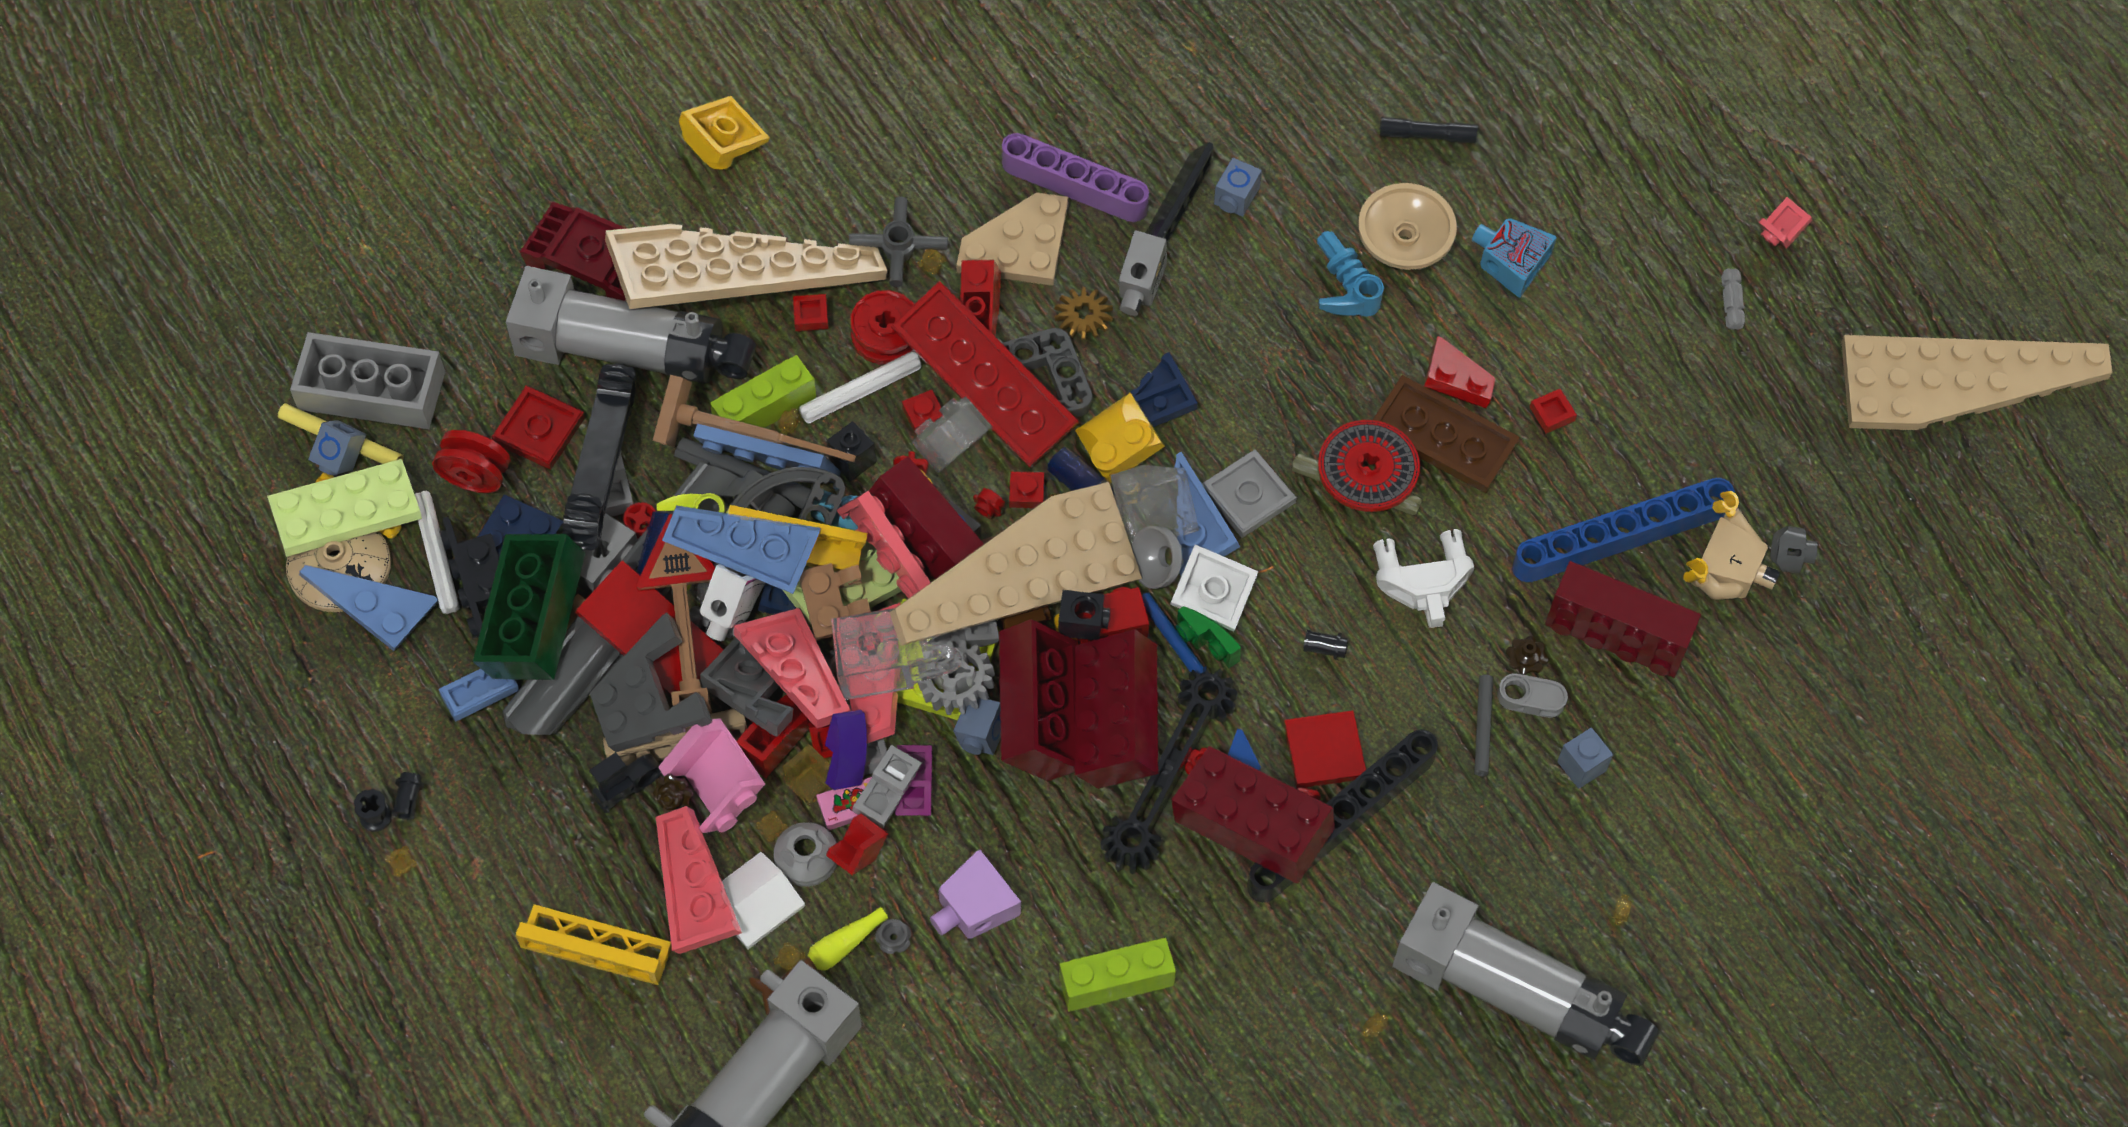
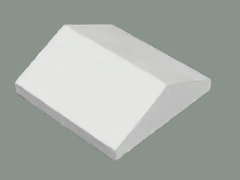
(1214, 587)
(760, 898)

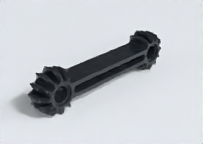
(600, 455)
(1169, 770)

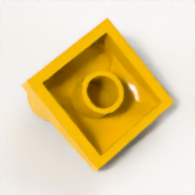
(720, 132)
(1119, 437)

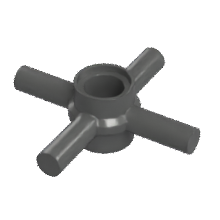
(898, 252)

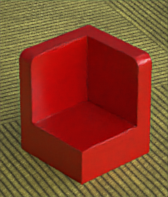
(859, 845)

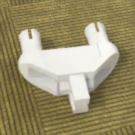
(1427, 584)

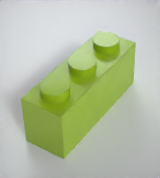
(768, 395)
(1117, 974)

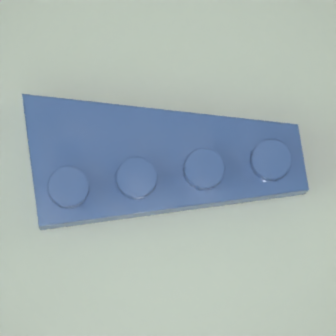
(751, 448)
(750, 545)

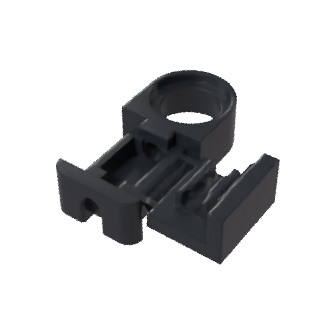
(619, 781)

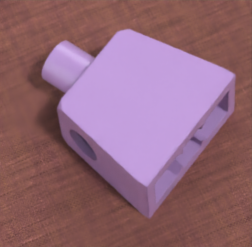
(975, 899)

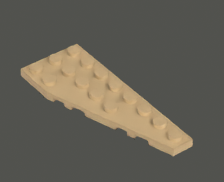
(681, 266)
(1931, 380)
(1060, 545)

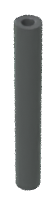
(1483, 725)

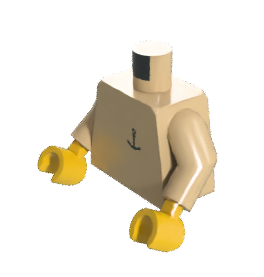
(1731, 557)

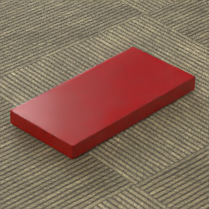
(625, 614)

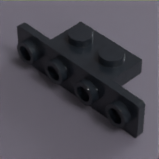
(476, 565)

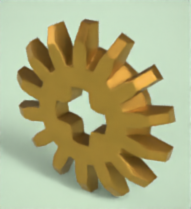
(1091, 322)

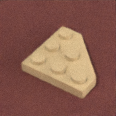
(1021, 240)

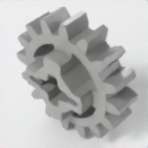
(964, 684)

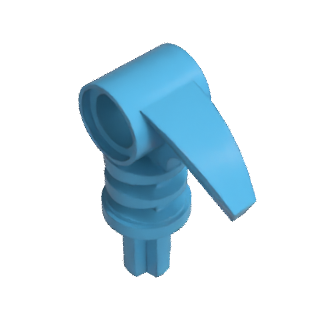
(1354, 279)

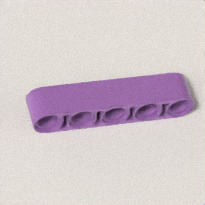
(1084, 189)

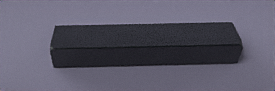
(1181, 192)

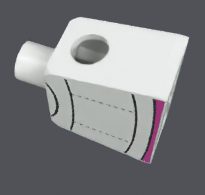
(728, 600)

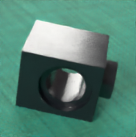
(855, 442)
(1079, 602)

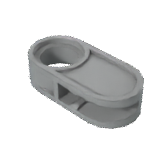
(1540, 697)

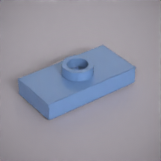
(475, 693)

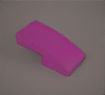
(918, 796)

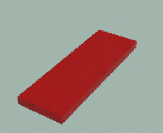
(986, 373)

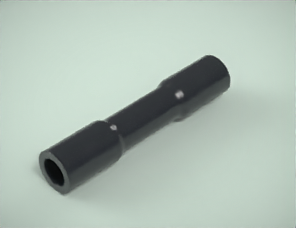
(1447, 131)

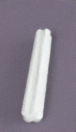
(860, 387)
(436, 554)

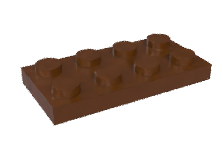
(1448, 433)

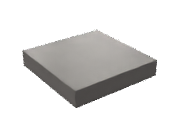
(1249, 493)

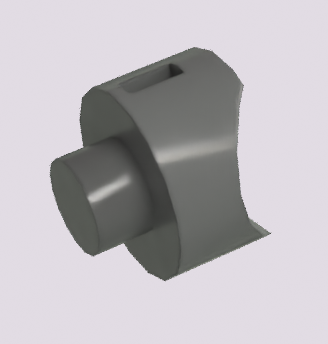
(1795, 538)

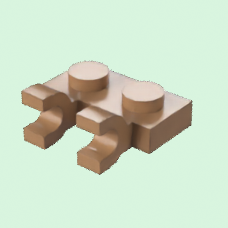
(823, 598)

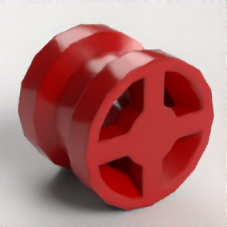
(638, 515)

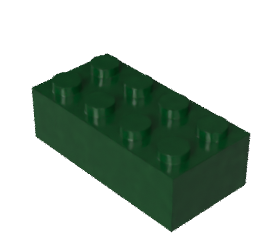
(529, 606)

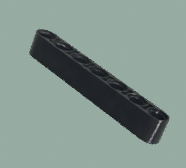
(1357, 805)

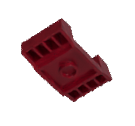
(576, 245)

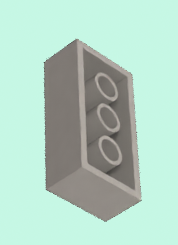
(368, 380)

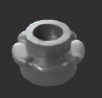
(889, 928)

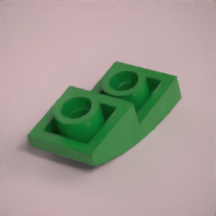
(1202, 630)

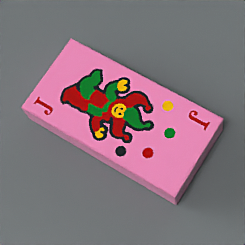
(838, 805)

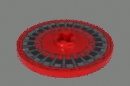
(1358, 486)

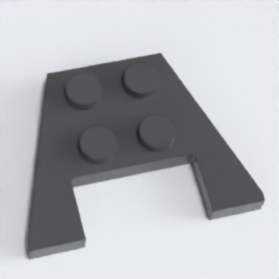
(746, 687)
(632, 699)

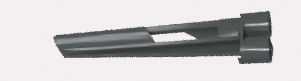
(586, 657)

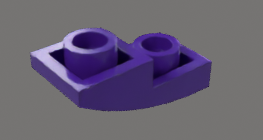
(849, 745)

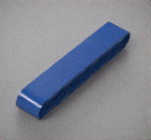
(1613, 541)

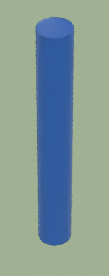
(1171, 634)

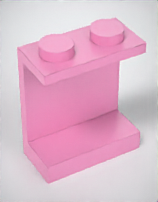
(716, 772)

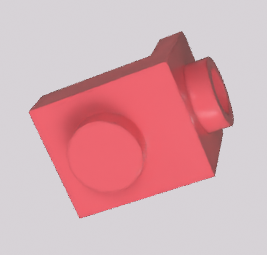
(1784, 224)

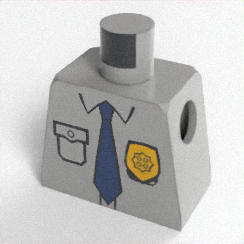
(1142, 271)

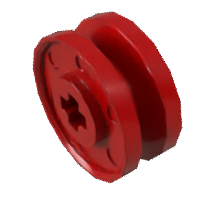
(868, 322)
(471, 461)

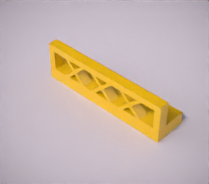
(833, 544)
(592, 952)

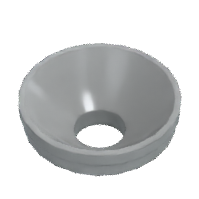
(1149, 552)
(808, 869)

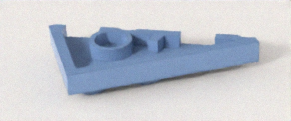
(1213, 530)
(380, 608)

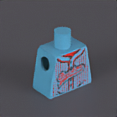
(1514, 253)

